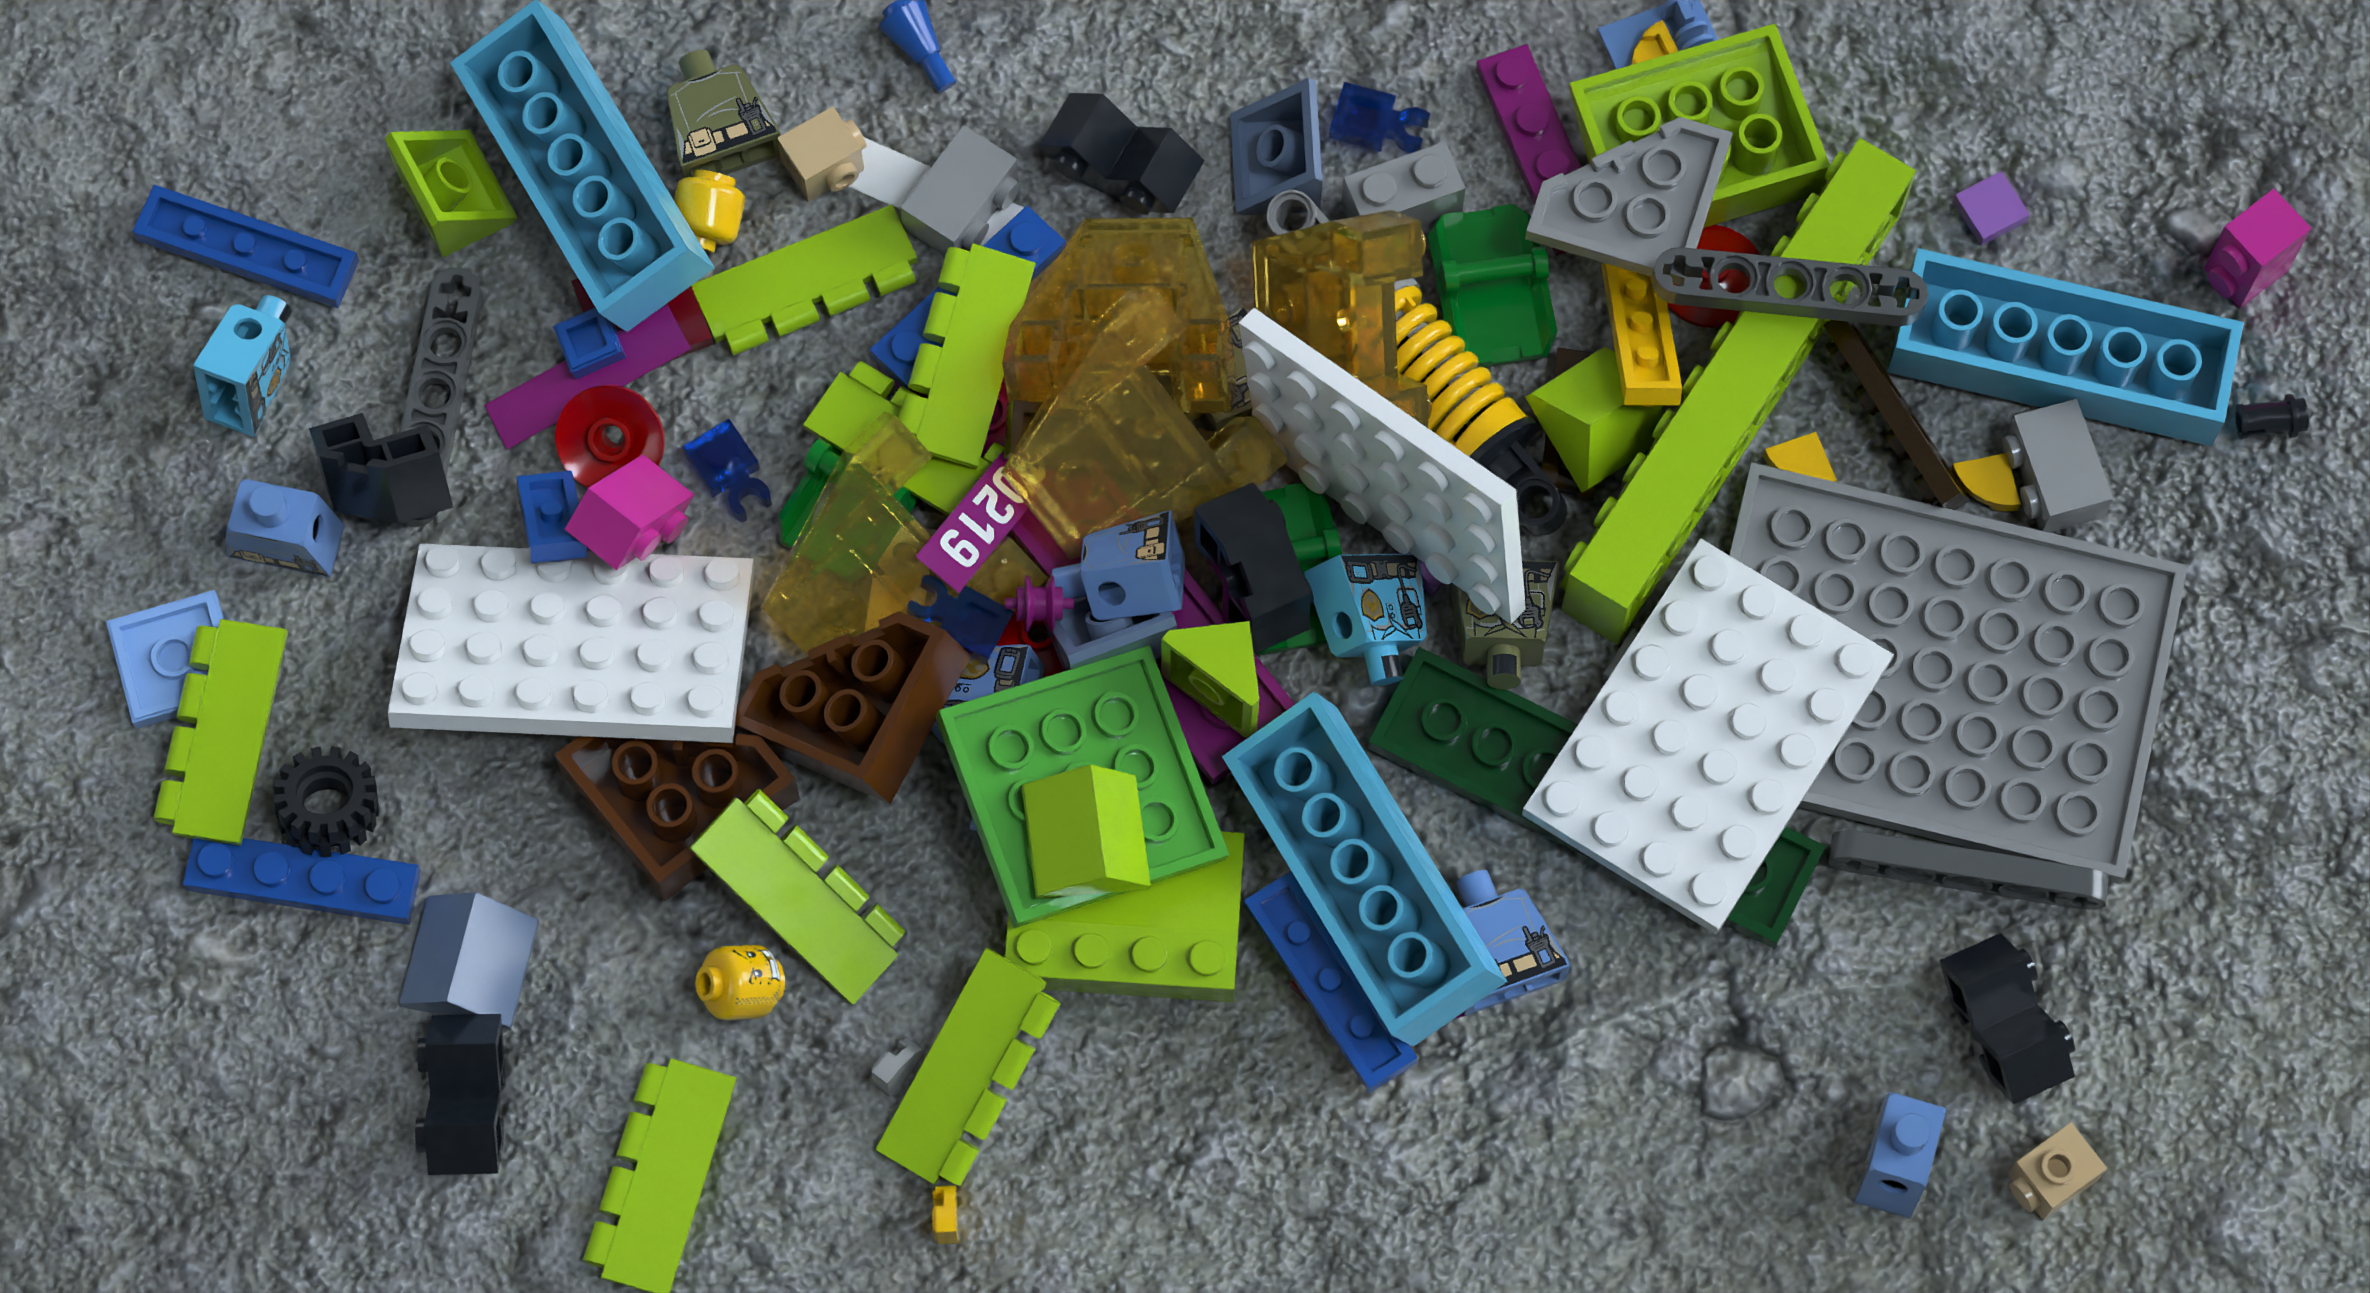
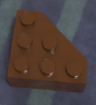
(857, 702)
(667, 792)

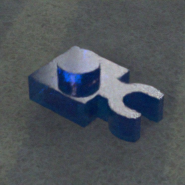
(1368, 117)
(726, 463)
(970, 619)

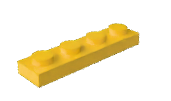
(1641, 339)

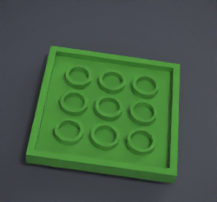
(1096, 715)

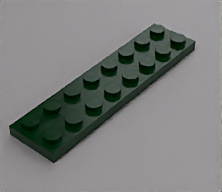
(1502, 746)

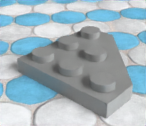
(1635, 198)

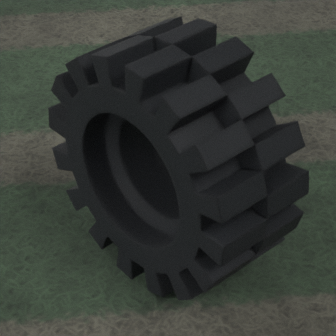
(323, 774)

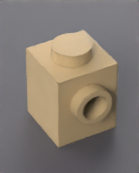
(823, 153)
(2055, 1172)

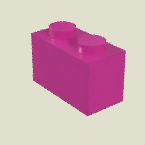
(2256, 249)
(630, 513)

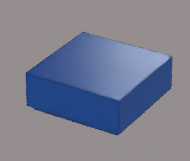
(589, 343)

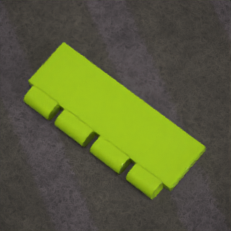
(813, 270)
(968, 368)
(859, 400)
(231, 727)
(806, 911)
(955, 1079)
(671, 1168)

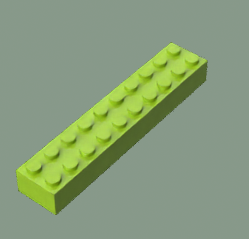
(1727, 400)

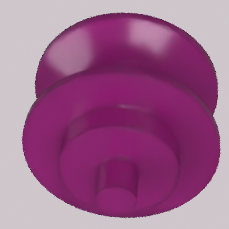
(1039, 603)

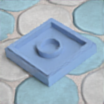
(155, 653)

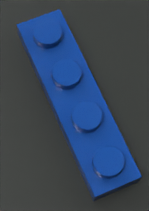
(1023, 237)
(245, 246)
(294, 879)
(1328, 982)

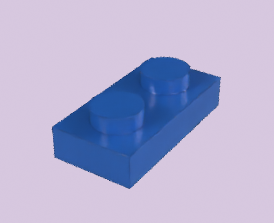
(546, 508)

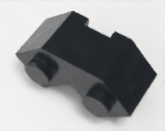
(1107, 151)
(383, 477)
(1254, 557)
(2019, 1040)
(465, 1080)

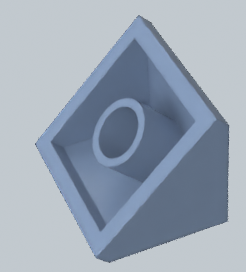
(1277, 148)
(1085, 640)
(469, 957)

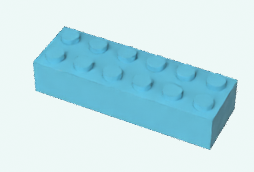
(582, 166)
(2068, 341)
(1364, 869)

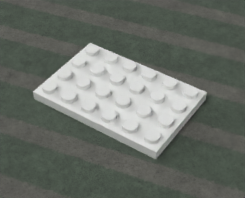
(1386, 468)
(573, 645)
(1707, 735)

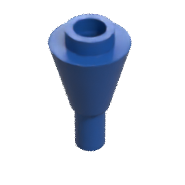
(912, 31)

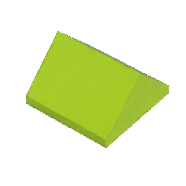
(450, 186)
(1589, 420)
(1216, 671)
(1085, 833)

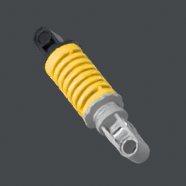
(1464, 403)

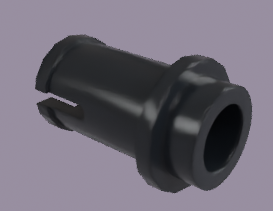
(2272, 418)

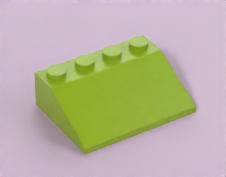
(1729, 84)
(1147, 942)

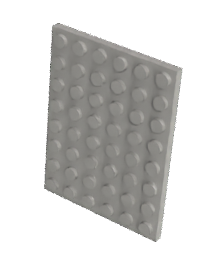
(2014, 671)

